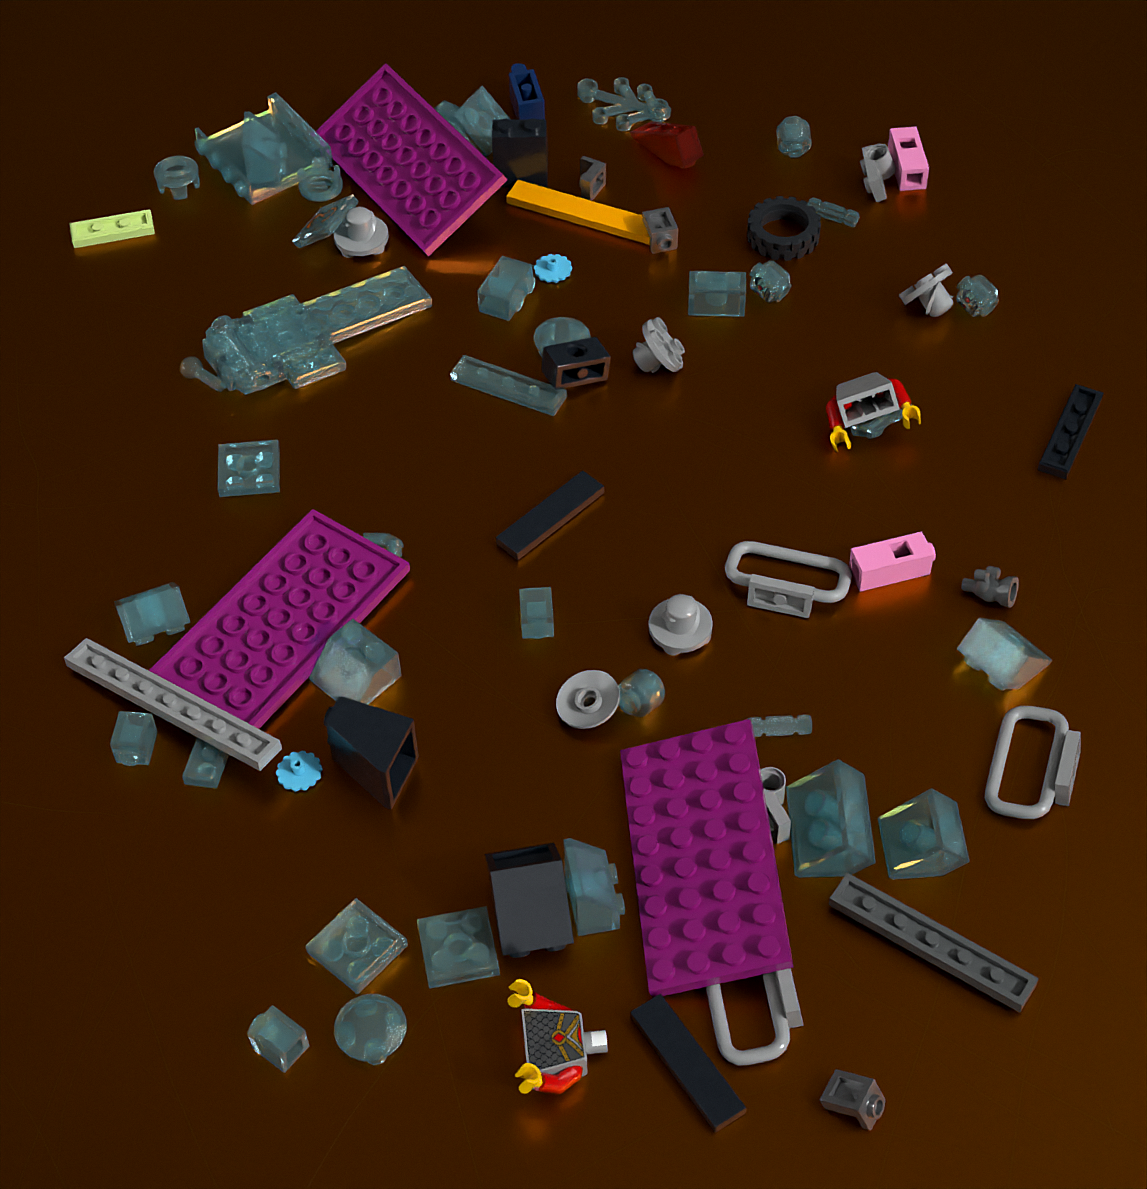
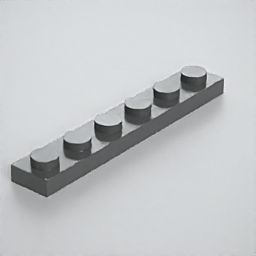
(933, 942)

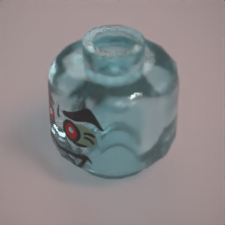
(770, 281)
(977, 295)

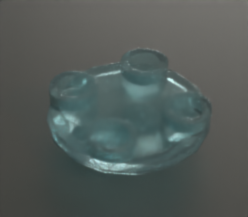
(559, 331)
(370, 1028)

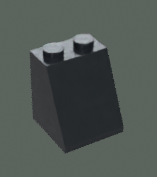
(521, 150)
(372, 747)
(529, 899)

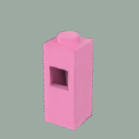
(908, 158)
(891, 561)

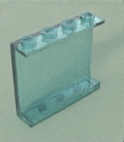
(302, 142)

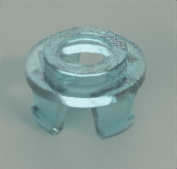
(181, 173)
(314, 184)

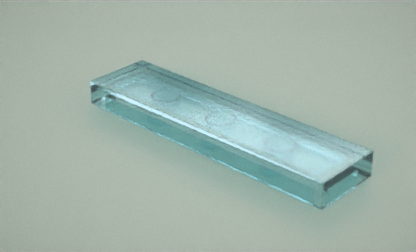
(508, 385)

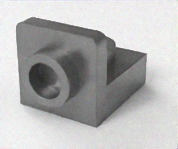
(591, 177)
(661, 229)
(854, 1097)

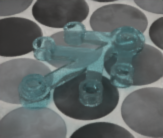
(653, 109)

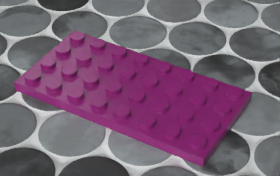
(409, 159)
(279, 618)
(704, 860)

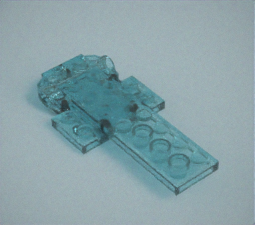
(298, 339)

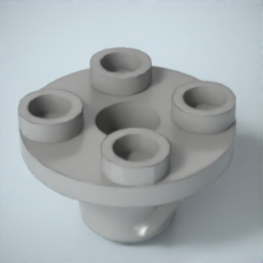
(361, 234)
(931, 292)
(658, 348)
(680, 624)

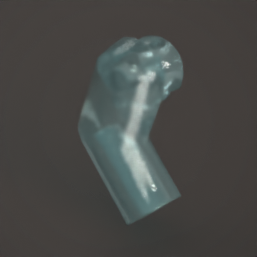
(386, 541)

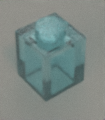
(536, 612)
(133, 738)
(277, 1038)

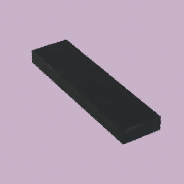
(1070, 431)
(550, 515)
(688, 1063)

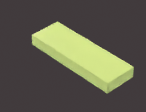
(112, 228)

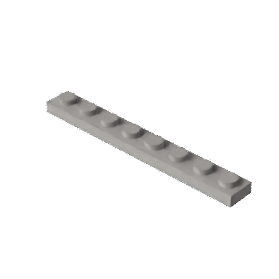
(174, 704)

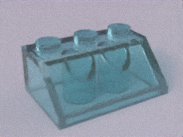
(830, 822)

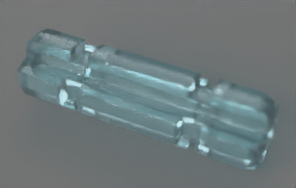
(834, 212)
(782, 725)

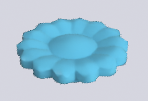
(553, 268)
(299, 771)

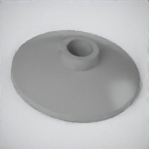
(583, 689)

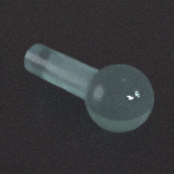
(193, 368)

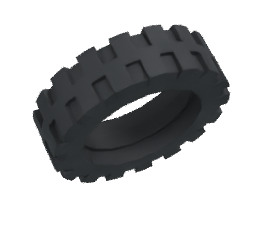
(783, 209)

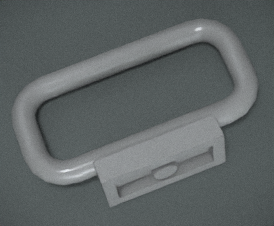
(785, 595)
(1060, 767)
(784, 1013)

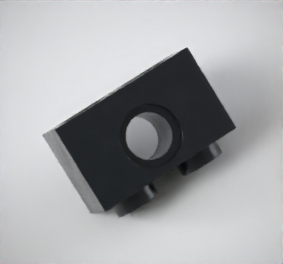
(575, 363)

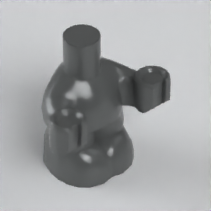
(991, 588)

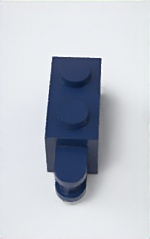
(525, 93)

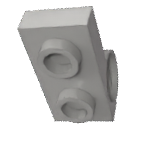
(877, 166)
(778, 818)

